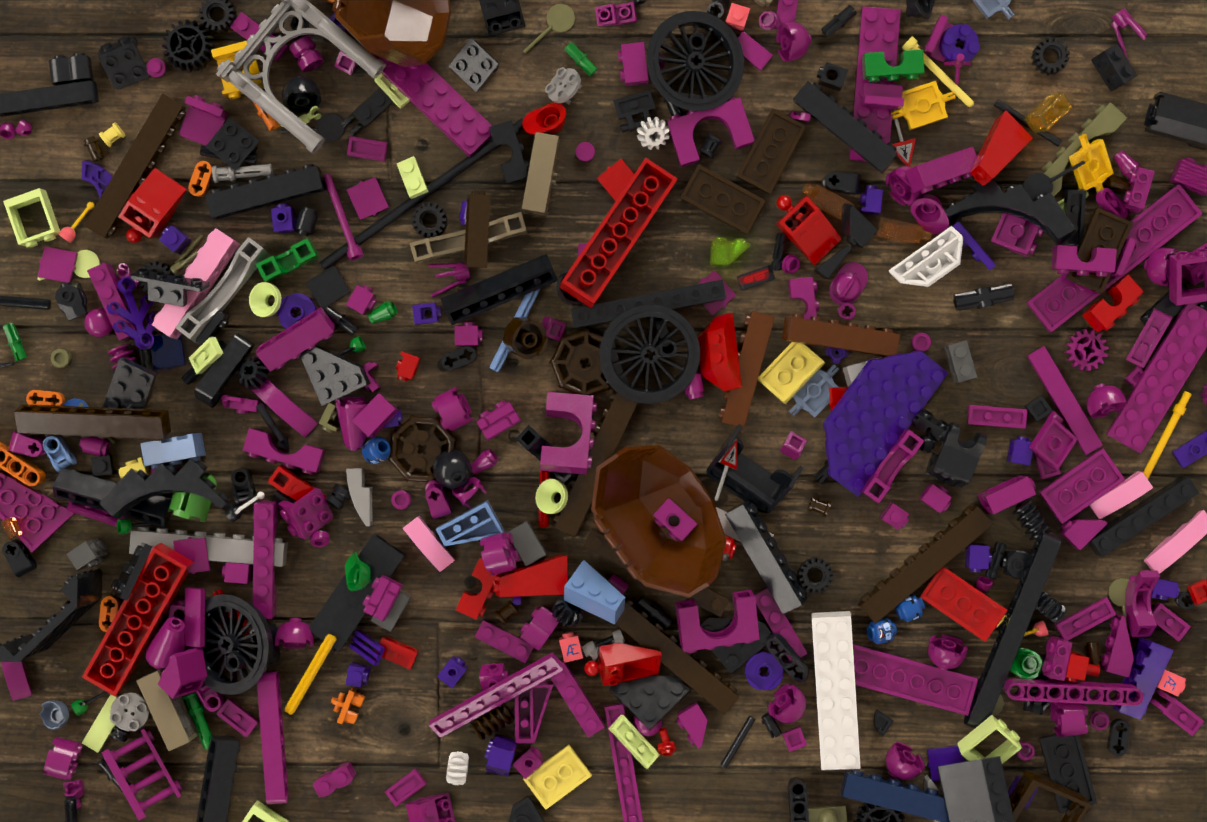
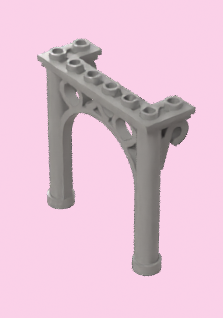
(232, 71)

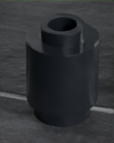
(306, 221)

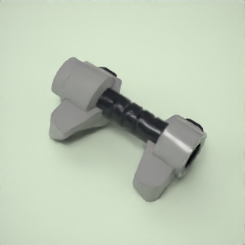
(592, 648)

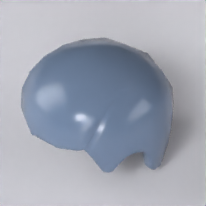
(54, 714)

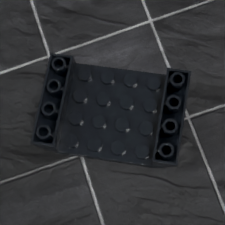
(83, 593)

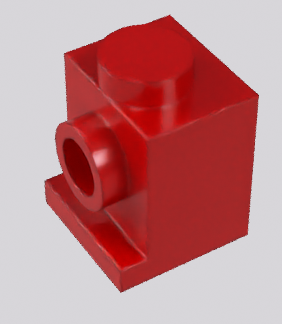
(407, 366)

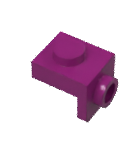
(374, 386)

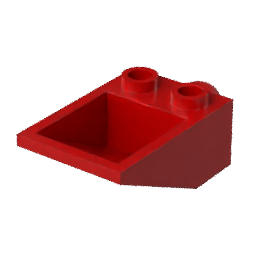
(157, 202)
(808, 232)
(624, 663)

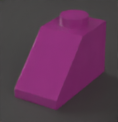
(1081, 531)

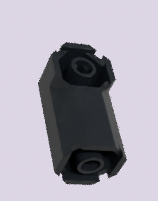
(1178, 119)

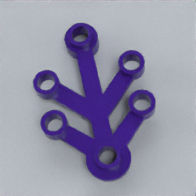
(134, 316)

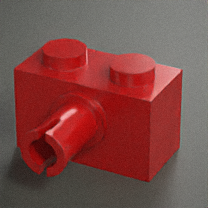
(1079, 667)

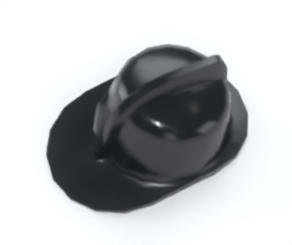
(919, 8)

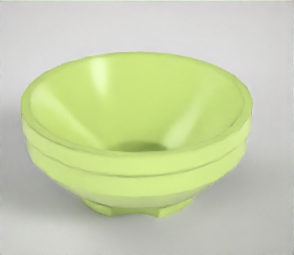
(259, 299)
(546, 493)

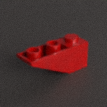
(290, 483)

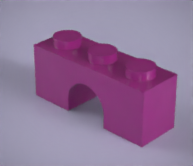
(1066, 259)
(804, 290)

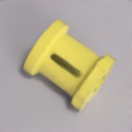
(112, 134)

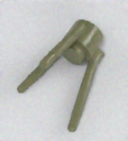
(181, 265)

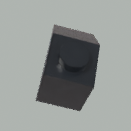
(856, 226)

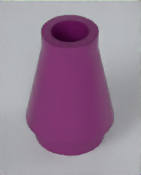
(1126, 163)
(484, 461)

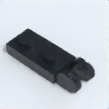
(368, 111)

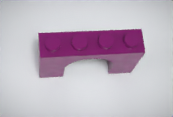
(729, 113)
(572, 458)
(741, 629)

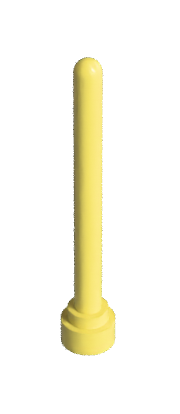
(912, 44)

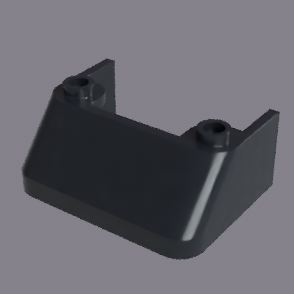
(750, 479)

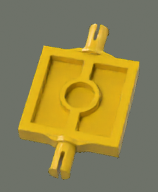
(923, 105)
(1096, 166)

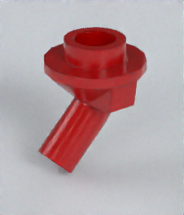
(666, 748)

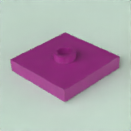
(1053, 443)

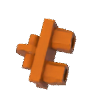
(346, 714)

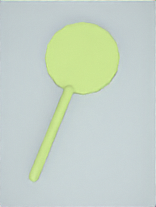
(85, 260)

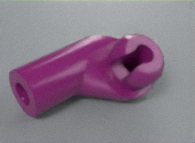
(123, 271)

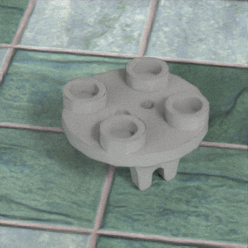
(563, 85)
(126, 720)

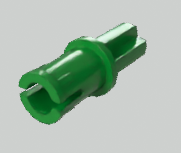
(580, 59)
(14, 342)

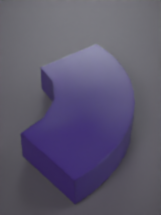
(96, 176)

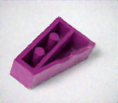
(530, 711)

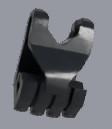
(956, 458)

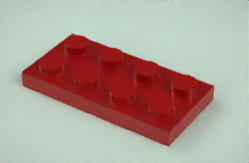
(963, 603)

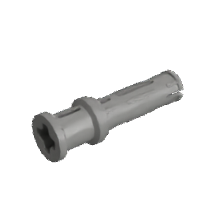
(229, 173)

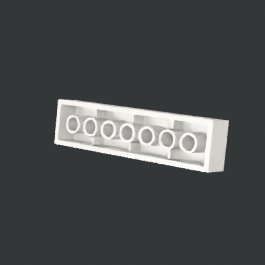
(835, 690)

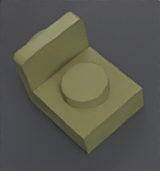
(329, 414)

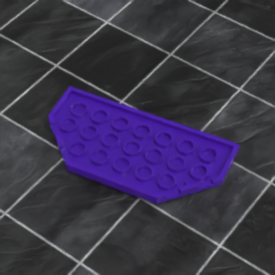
(876, 414)

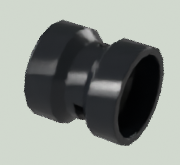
(337, 497)

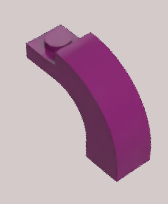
(1138, 603)

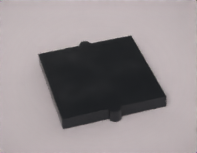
(328, 287)

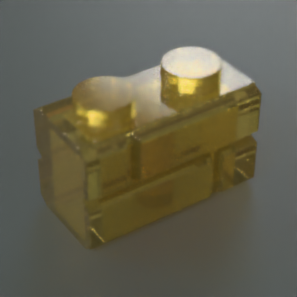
(1048, 112)

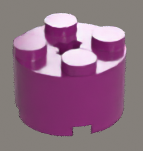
(452, 409)
(499, 553)
(1069, 718)
(62, 758)

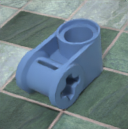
(59, 454)

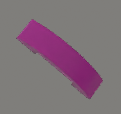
(285, 408)

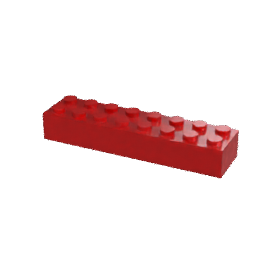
(618, 233)
(138, 619)

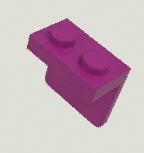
(202, 120)
(306, 514)

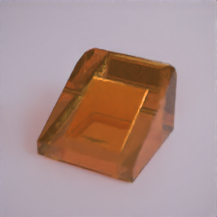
(11, 528)

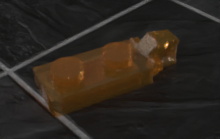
(826, 200)
(902, 231)

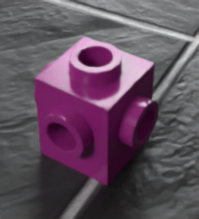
(492, 674)

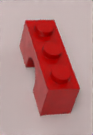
(1124, 294)
(473, 604)

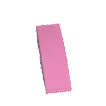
(1121, 495)
(428, 543)

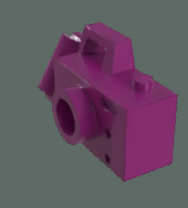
(242, 405)

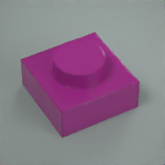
(794, 738)

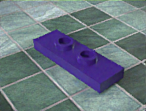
(978, 252)
(1191, 450)

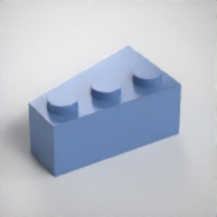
(173, 450)
(470, 525)

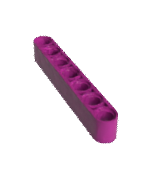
(1081, 696)
(272, 738)

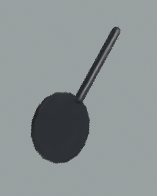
(328, 126)
(1041, 184)

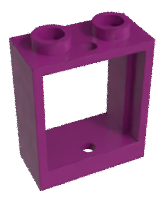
(1189, 296)
(1007, 494)

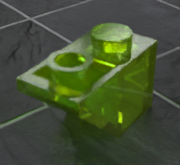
(725, 252)

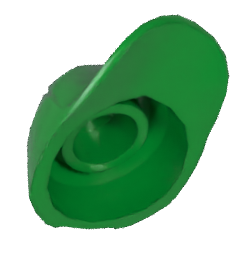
(357, 573)
(1027, 664)

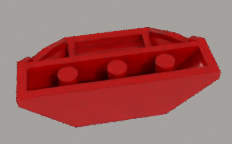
(719, 353)

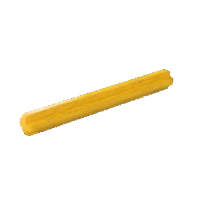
(310, 674)

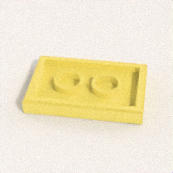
(790, 371)
(557, 777)

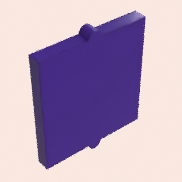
(941, 757)

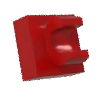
(1198, 591)

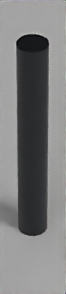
(737, 742)

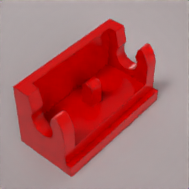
(398, 652)

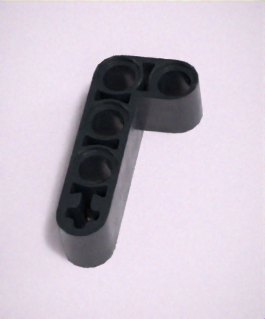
(222, 370)

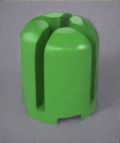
(191, 505)

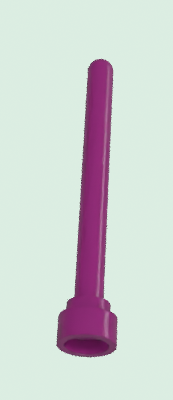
(354, 251)

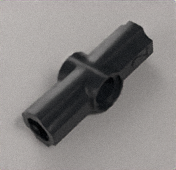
(983, 297)

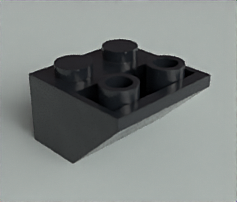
(502, 15)

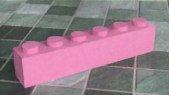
(208, 266)

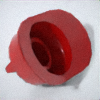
(546, 119)

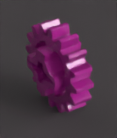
(1084, 357)

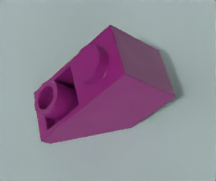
(694, 721)

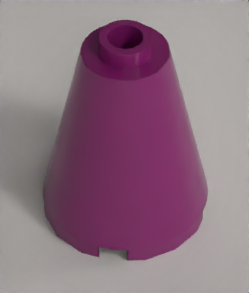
(347, 411)
(167, 642)

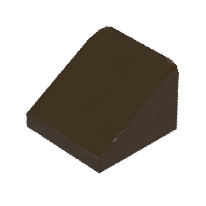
(1117, 183)

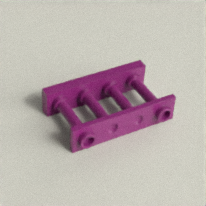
(121, 774)

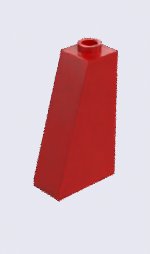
(1000, 147)
(535, 579)

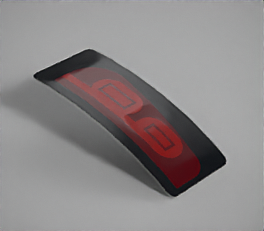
(755, 277)

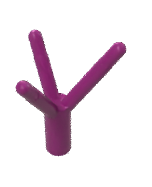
(958, 64)

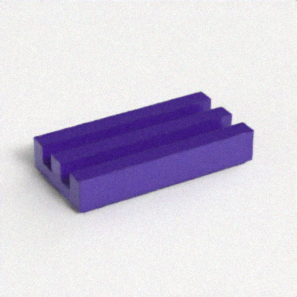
(365, 654)

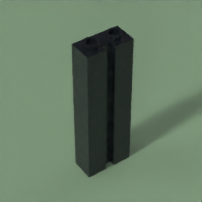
(344, 607)

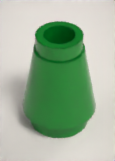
(383, 312)

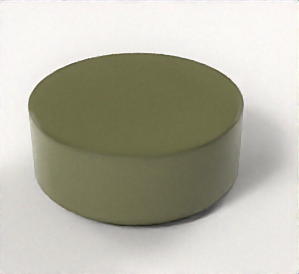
(61, 358)

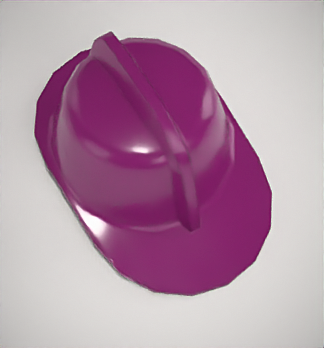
(930, 214)
(848, 283)

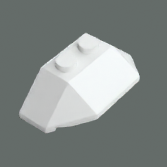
(931, 260)

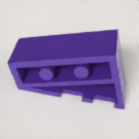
(500, 755)

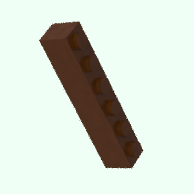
(838, 336)
(750, 360)

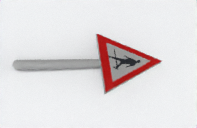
(904, 148)
(729, 460)

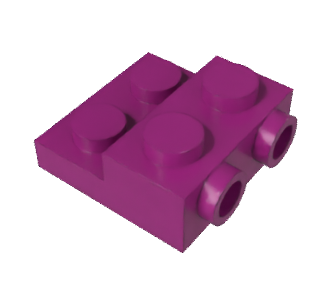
(1139, 190)
(1016, 235)
(1057, 658)

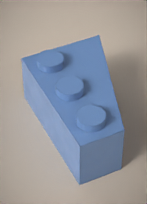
(594, 594)

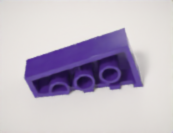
(1145, 674)

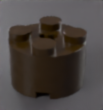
(522, 328)

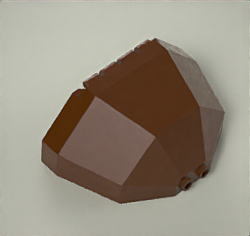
(396, 29)
(627, 495)

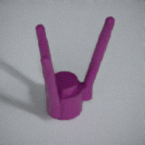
(1124, 19)
(459, 271)

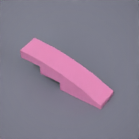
(1178, 544)

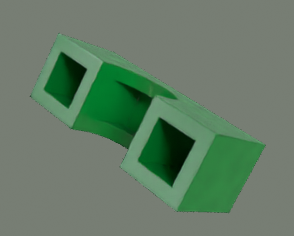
(876, 68)
(282, 264)

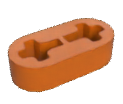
(196, 177)
(46, 395)
(104, 611)

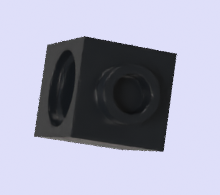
(839, 72)

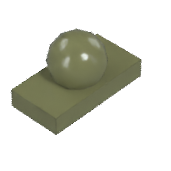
(832, 813)

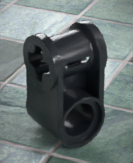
(845, 182)
(243, 487)
(19, 560)

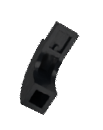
(533, 443)

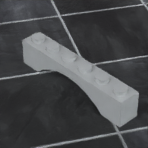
(235, 277)

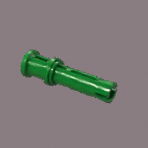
(196, 710)

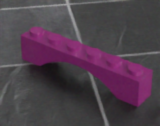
(263, 557)

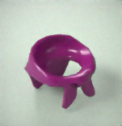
(463, 497)

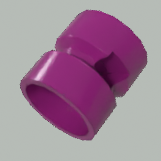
(305, 51)

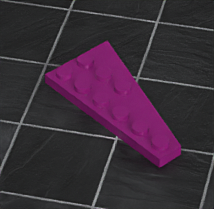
(35, 513)

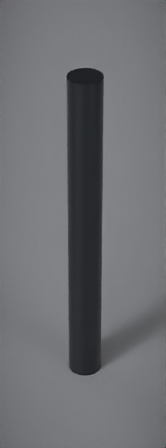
(1021, 118)

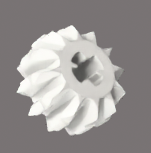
(658, 132)
(457, 768)

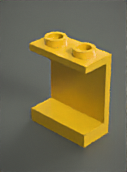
(228, 52)

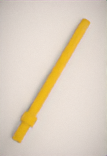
(1178, 410)

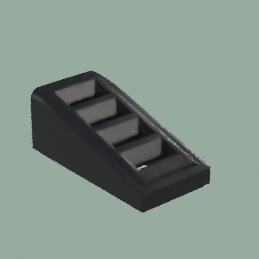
(828, 267)

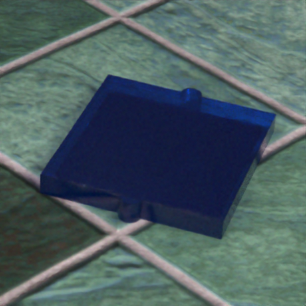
(167, 352)

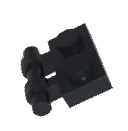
(632, 106)

